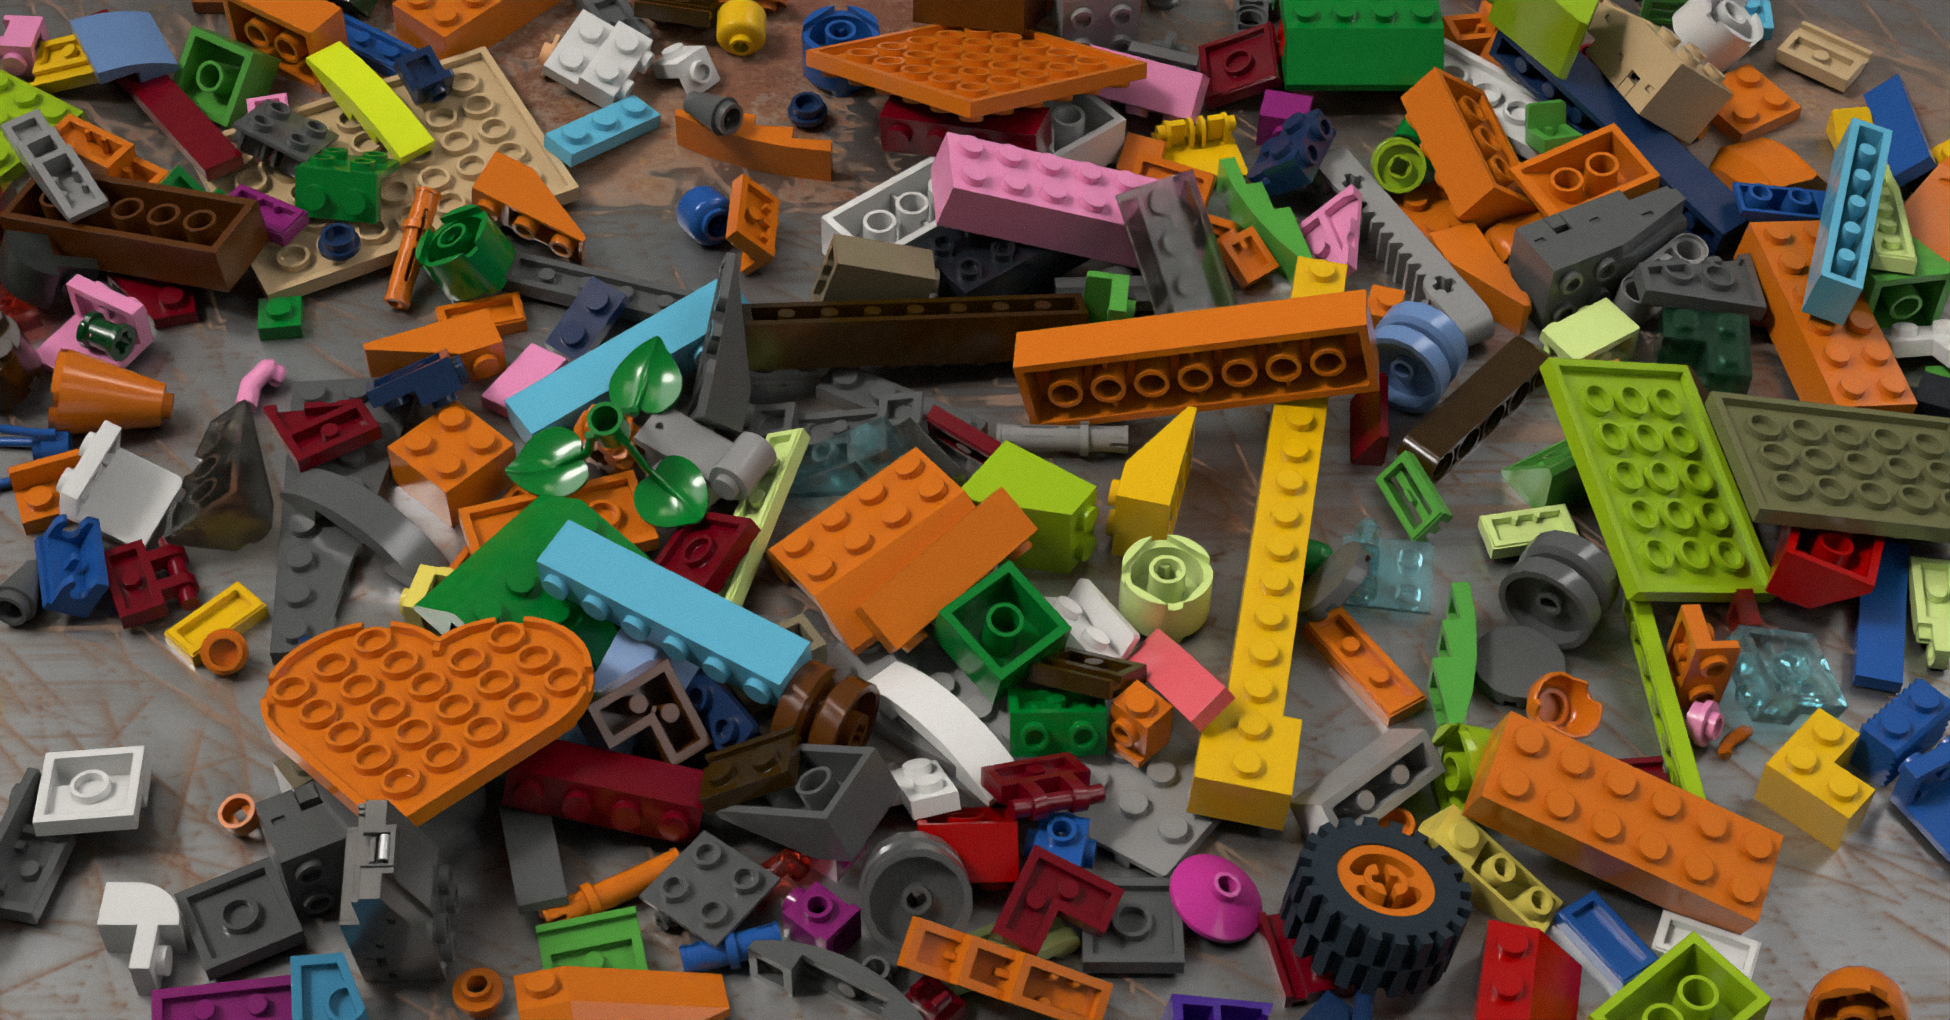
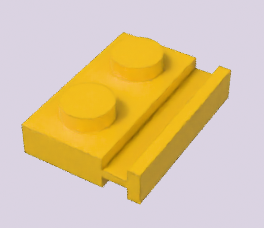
(61, 66)

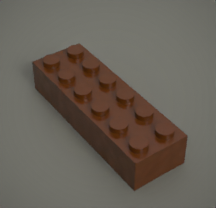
(151, 231)

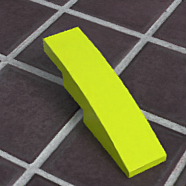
(371, 102)

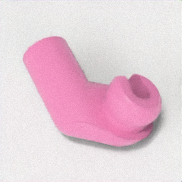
(251, 384)

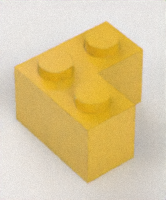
(1810, 782)

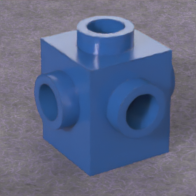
(1065, 837)

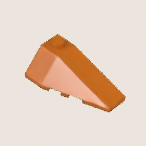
(619, 994)

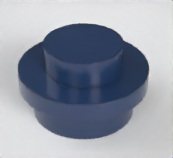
(807, 110)
(339, 242)

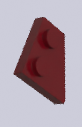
(165, 302)
(322, 430)

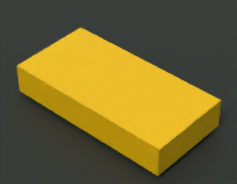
(231, 609)

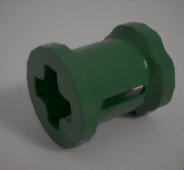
(106, 336)

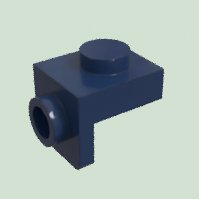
(424, 76)

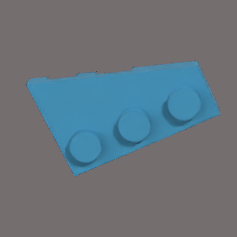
(324, 989)

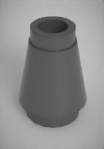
(715, 112)
(20, 595)

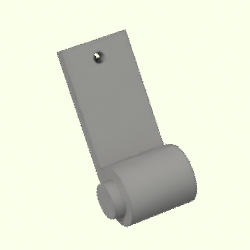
(726, 466)

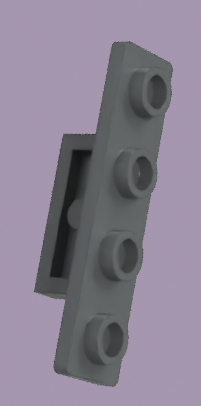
(28, 862)

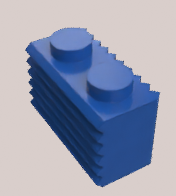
(1900, 729)

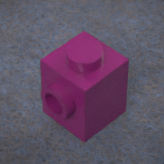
(1274, 111)

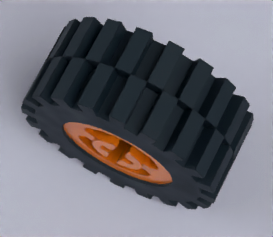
(1375, 907)

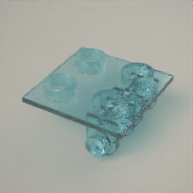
(1397, 573)

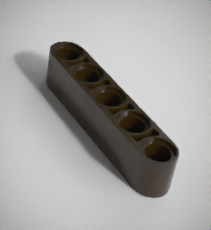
(1476, 408)

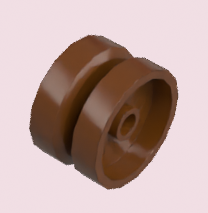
(827, 707)

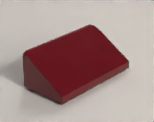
(1370, 425)

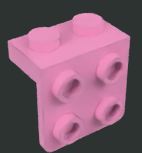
(115, 307)

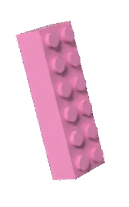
(1032, 198)

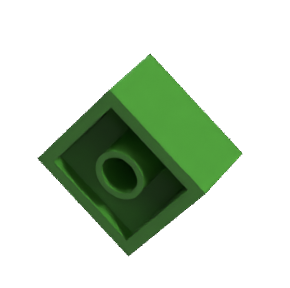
(223, 74)

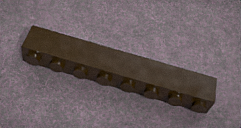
(899, 330)

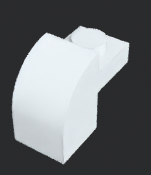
(144, 922)

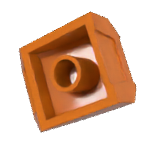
(1764, 163)

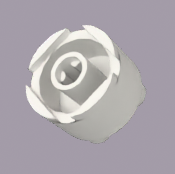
(1718, 29)

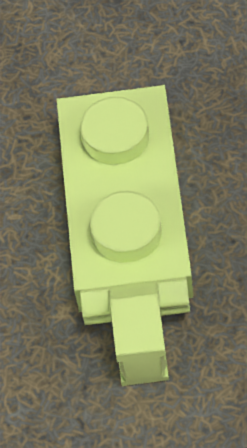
(1931, 607)

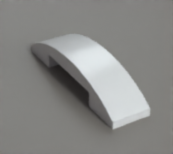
(942, 722)

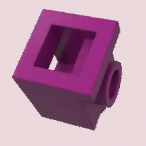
(820, 919)

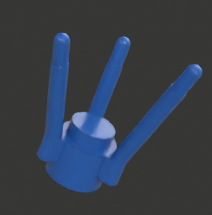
(42, 441)

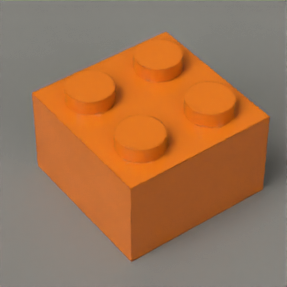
(452, 462)

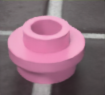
(1704, 722)

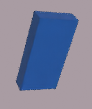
(1605, 939)

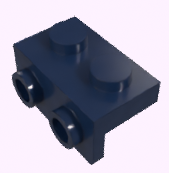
(720, 712)

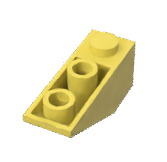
(1496, 878)

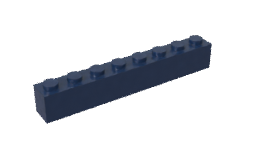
(1595, 103)

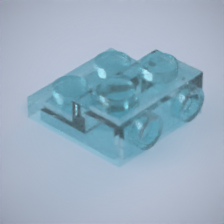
(1783, 676)

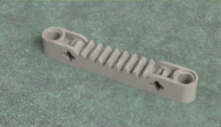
(1404, 247)

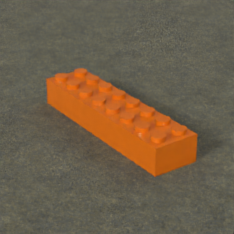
(1198, 360)

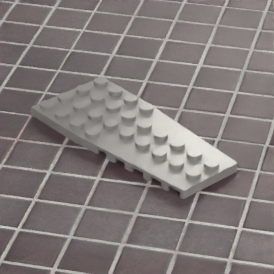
(1143, 807)

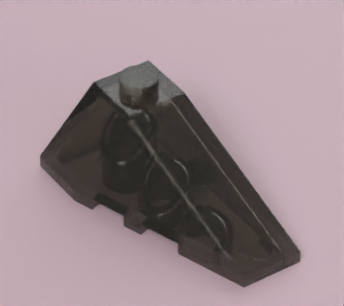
(227, 492)

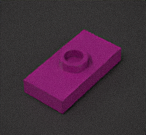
(281, 218)

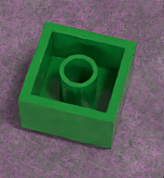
(1000, 630)

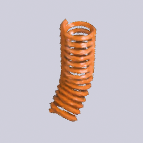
(1733, 736)

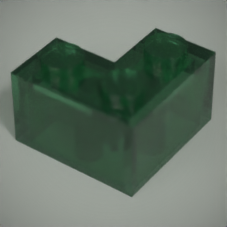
(1711, 343)

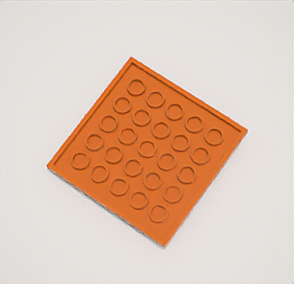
(975, 68)

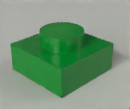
(281, 318)

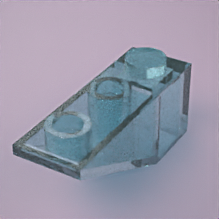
(846, 460)

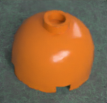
(1857, 995)

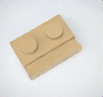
(1823, 56)

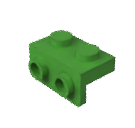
(1108, 297)

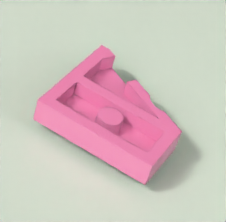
(1335, 229)

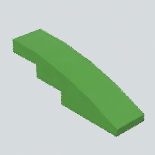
(1252, 206)
(1454, 669)

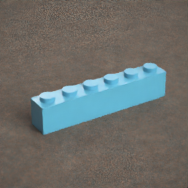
(1847, 222)
(585, 381)
(672, 613)

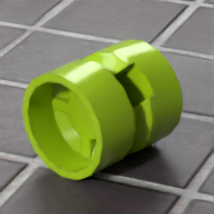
(1398, 165)

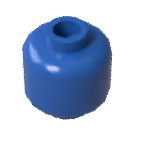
(704, 215)

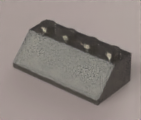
(1176, 245)

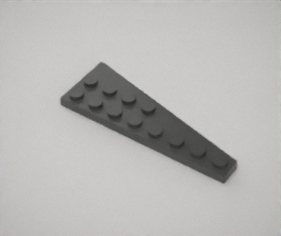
(319, 554)

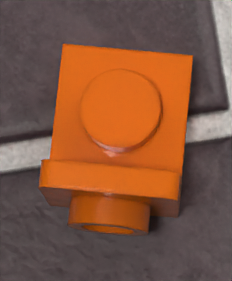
(1246, 256)

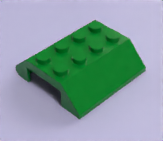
(1359, 43)
(505, 579)

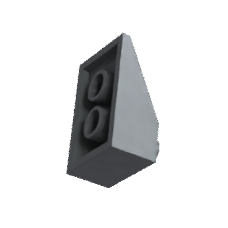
(831, 807)

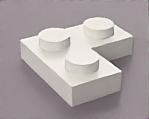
(1912, 340)
(925, 789)

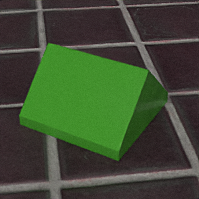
(1547, 477)

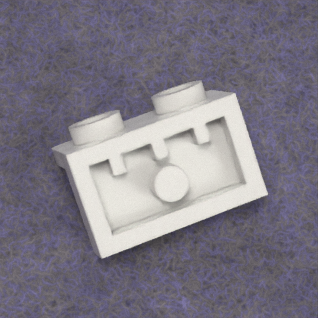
(1095, 622)

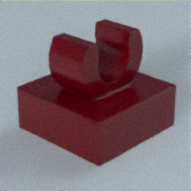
(936, 1000)

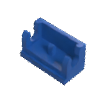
(71, 567)

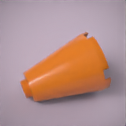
(95, 391)

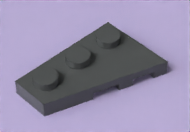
(1703, 286)

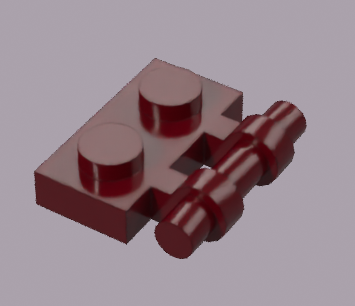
(135, 587)
(1042, 786)

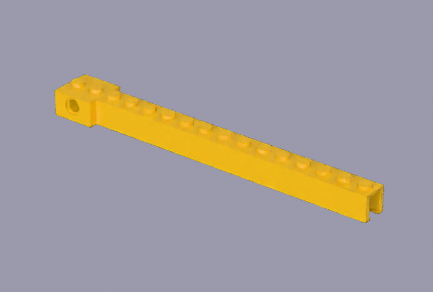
(1250, 748)

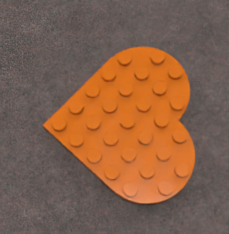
(423, 712)

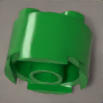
(466, 254)

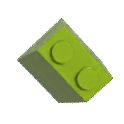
(1546, 28)
(1051, 498)

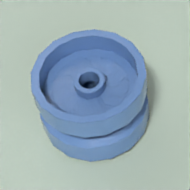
(1419, 354)

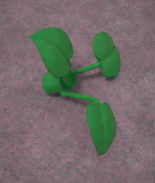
(643, 381)

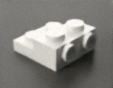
(599, 59)
(92, 790)

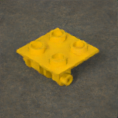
(1201, 144)

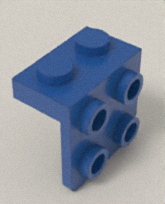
(1924, 794)

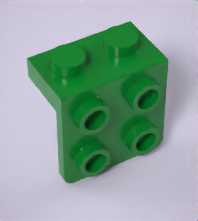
(343, 184)

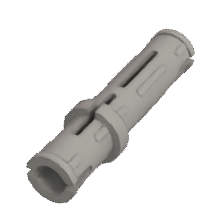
(1069, 438)

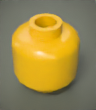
(741, 27)

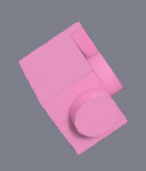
(21, 43)

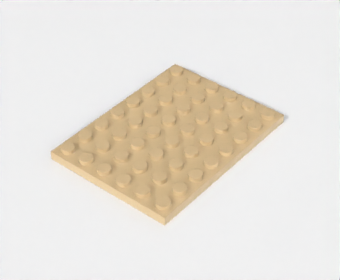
(467, 127)

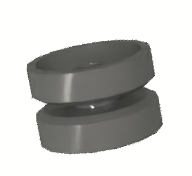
(1560, 587)
(907, 865)

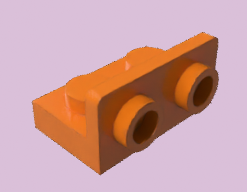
(752, 223)
(35, 488)
(1696, 661)

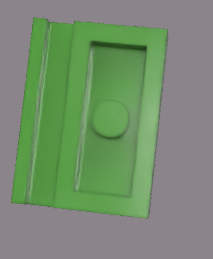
(593, 940)

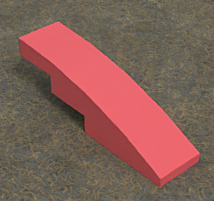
(1181, 679)

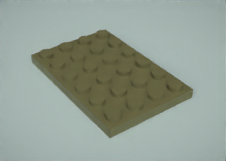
(1837, 465)

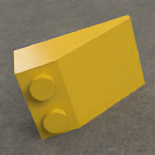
(1152, 485)

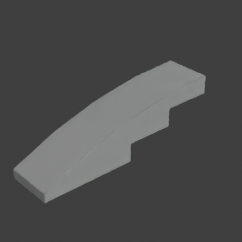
(54, 166)

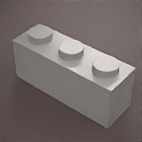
(1370, 781)

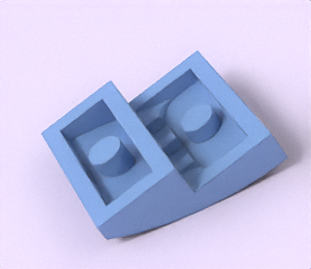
(123, 45)

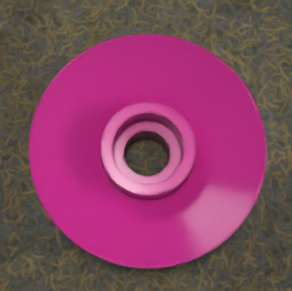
(1215, 898)

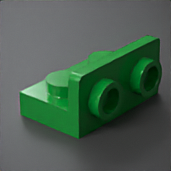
(1055, 722)

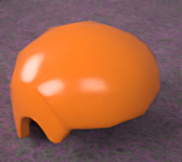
(1564, 705)

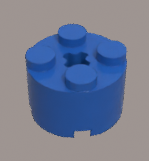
(833, 27)

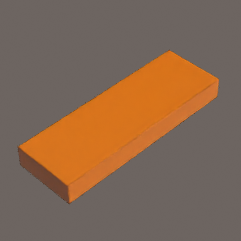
(1365, 666)

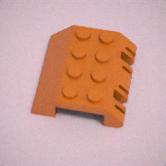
(868, 540)

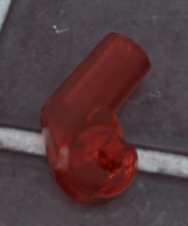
(785, 863)

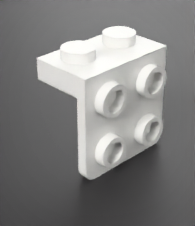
(117, 488)

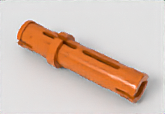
(406, 264)
(610, 891)

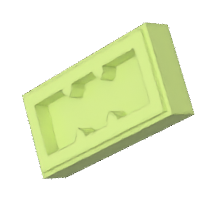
(1511, 532)

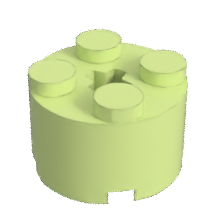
(1166, 586)

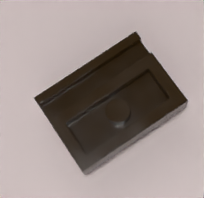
(690, 12)
(1086, 673)
(750, 769)

